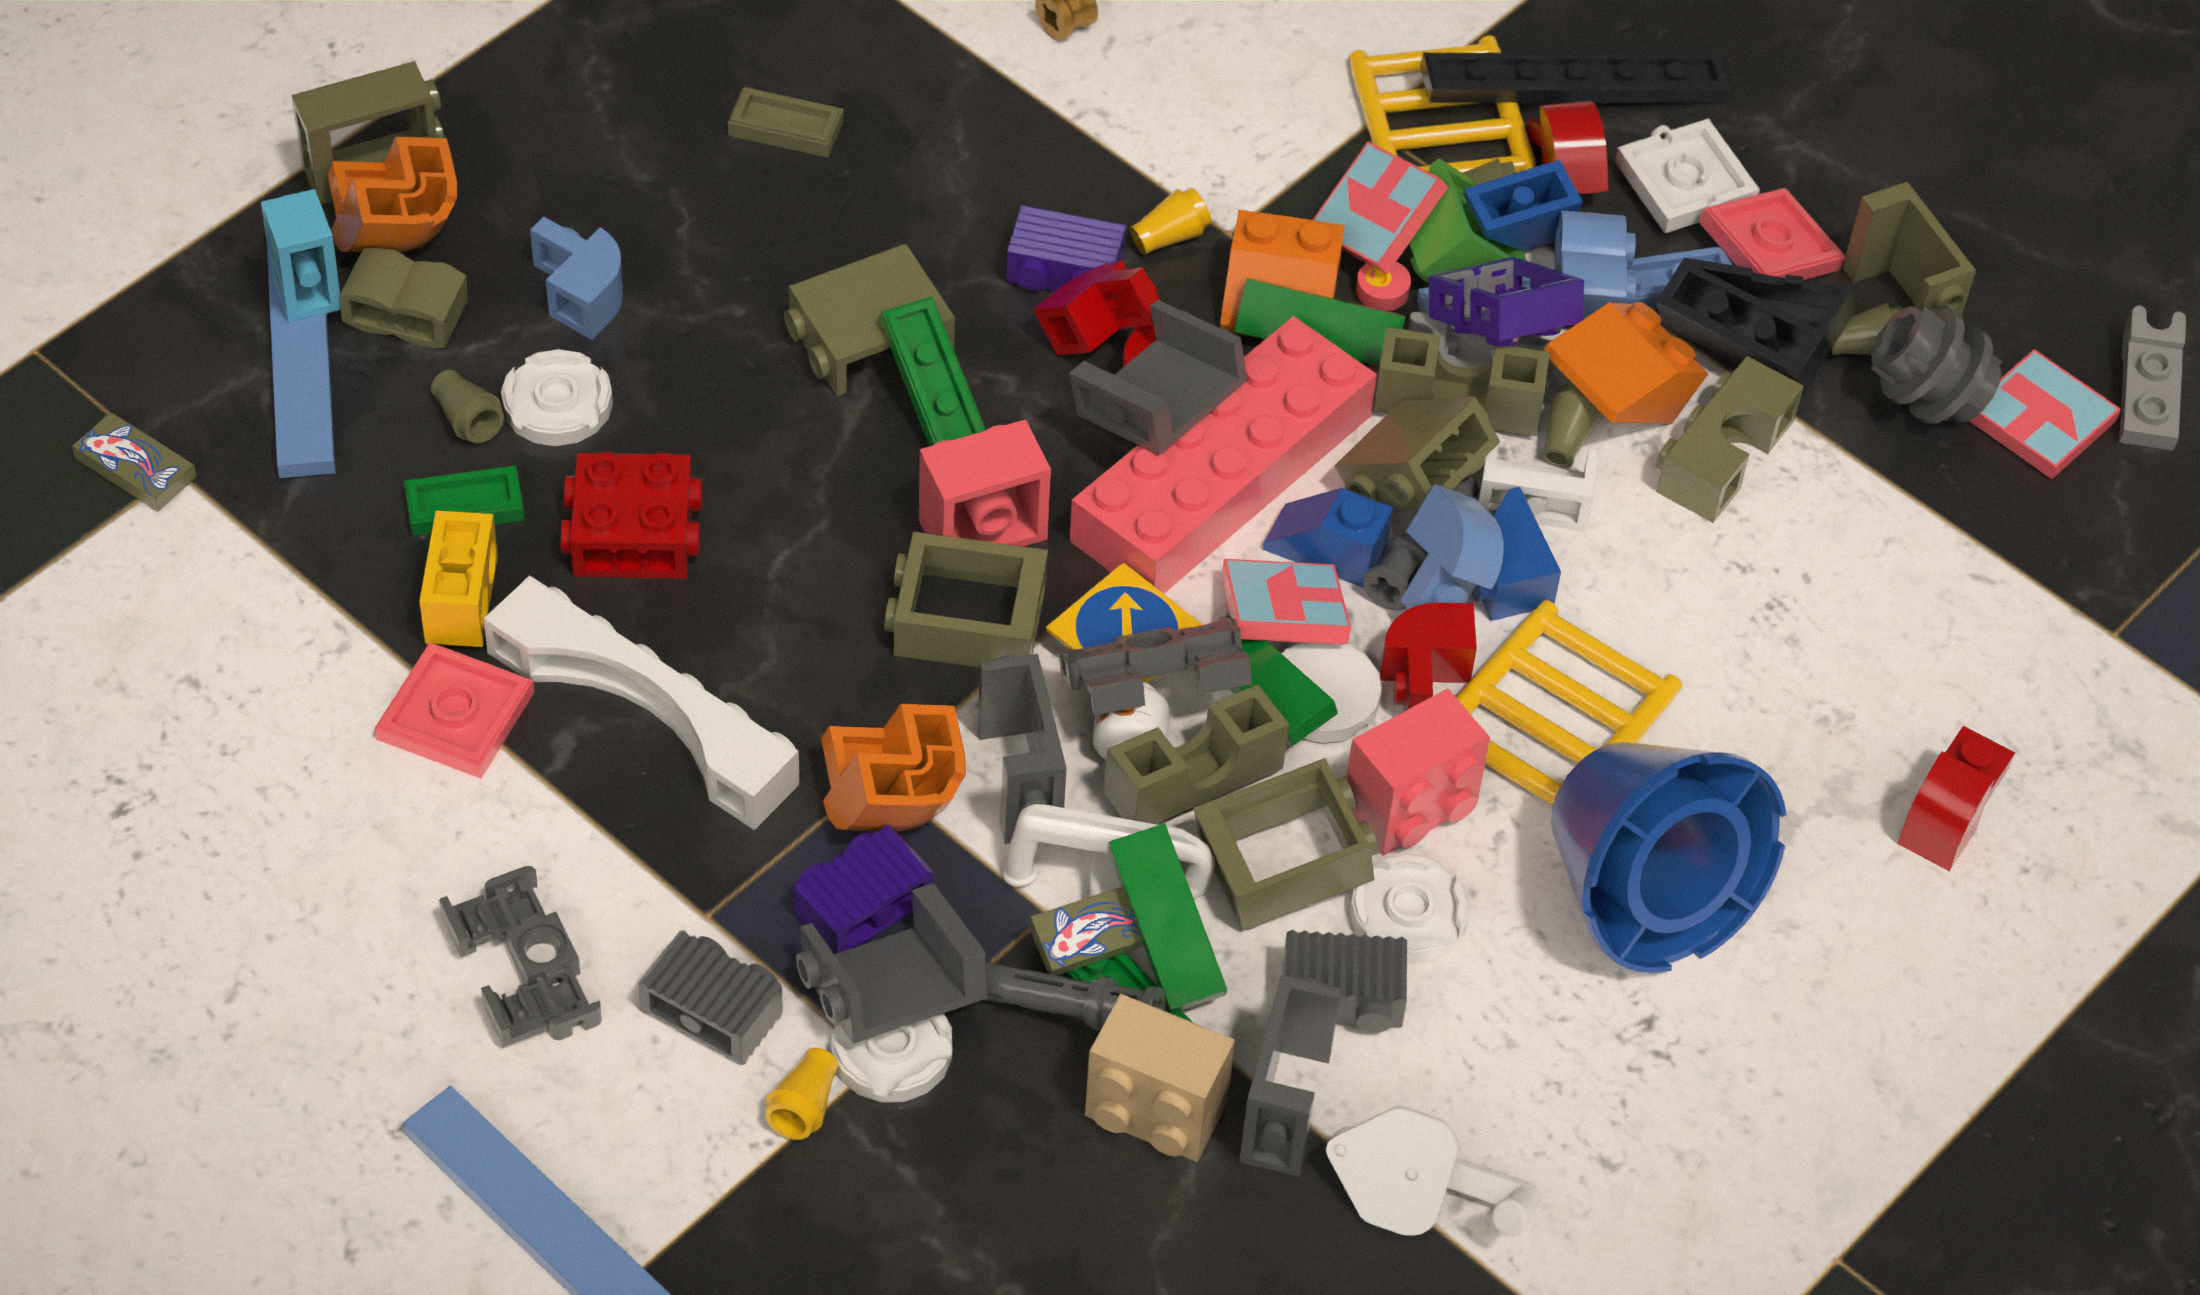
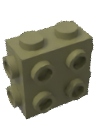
(1419, 447)

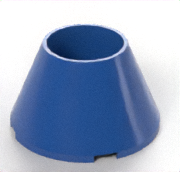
(1667, 848)

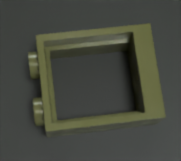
(355, 102)
(962, 639)
(1270, 804)

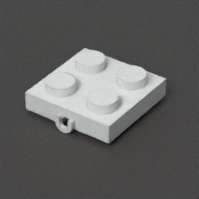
(1684, 173)

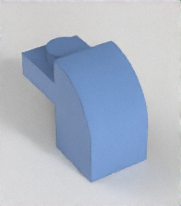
(583, 277)
(1461, 546)

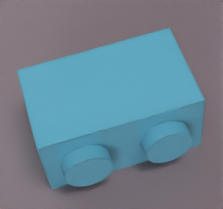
(301, 255)

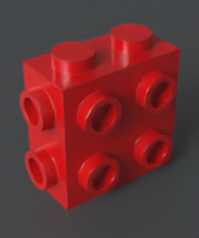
(631, 515)

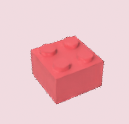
(986, 487)
(1417, 771)

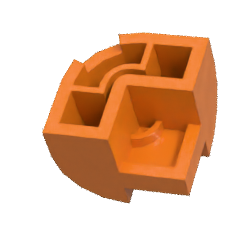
(394, 201)
(894, 772)

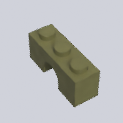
(1506, 387)
(1745, 407)
(1236, 746)

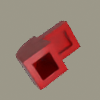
(1577, 139)
(1096, 306)
(1427, 647)
(1954, 797)

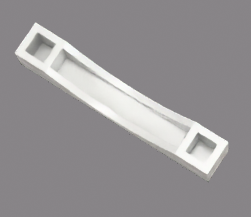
(555, 641)

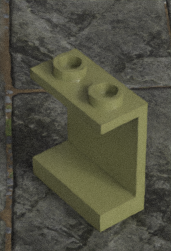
(1902, 236)
(841, 310)

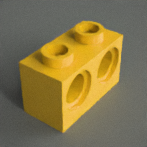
(458, 578)

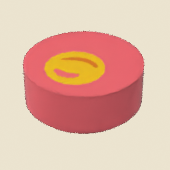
(1382, 289)

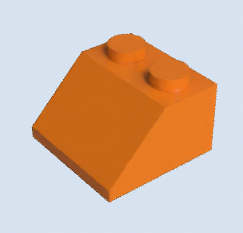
(1283, 253)
(1628, 364)

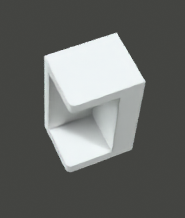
(1554, 495)

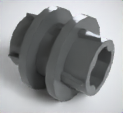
(1936, 364)

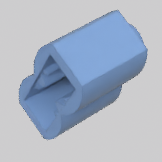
(1597, 251)

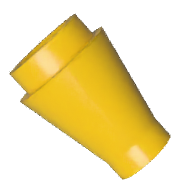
(1172, 221)
(802, 1096)

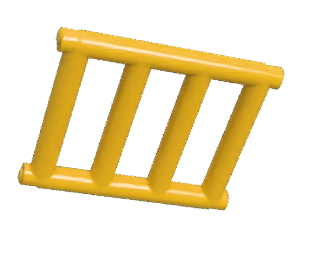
(1376, 104)
(1514, 655)

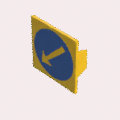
(1115, 608)

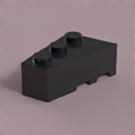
(1757, 315)

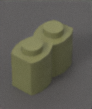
(403, 297)

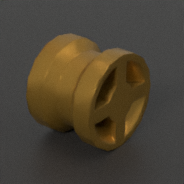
(1062, 16)

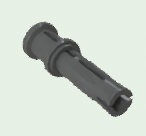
(1403, 558)
(1062, 995)

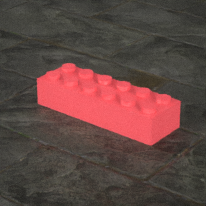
(1184, 504)

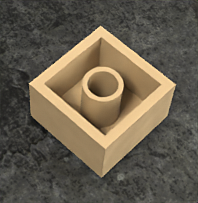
(1158, 1078)

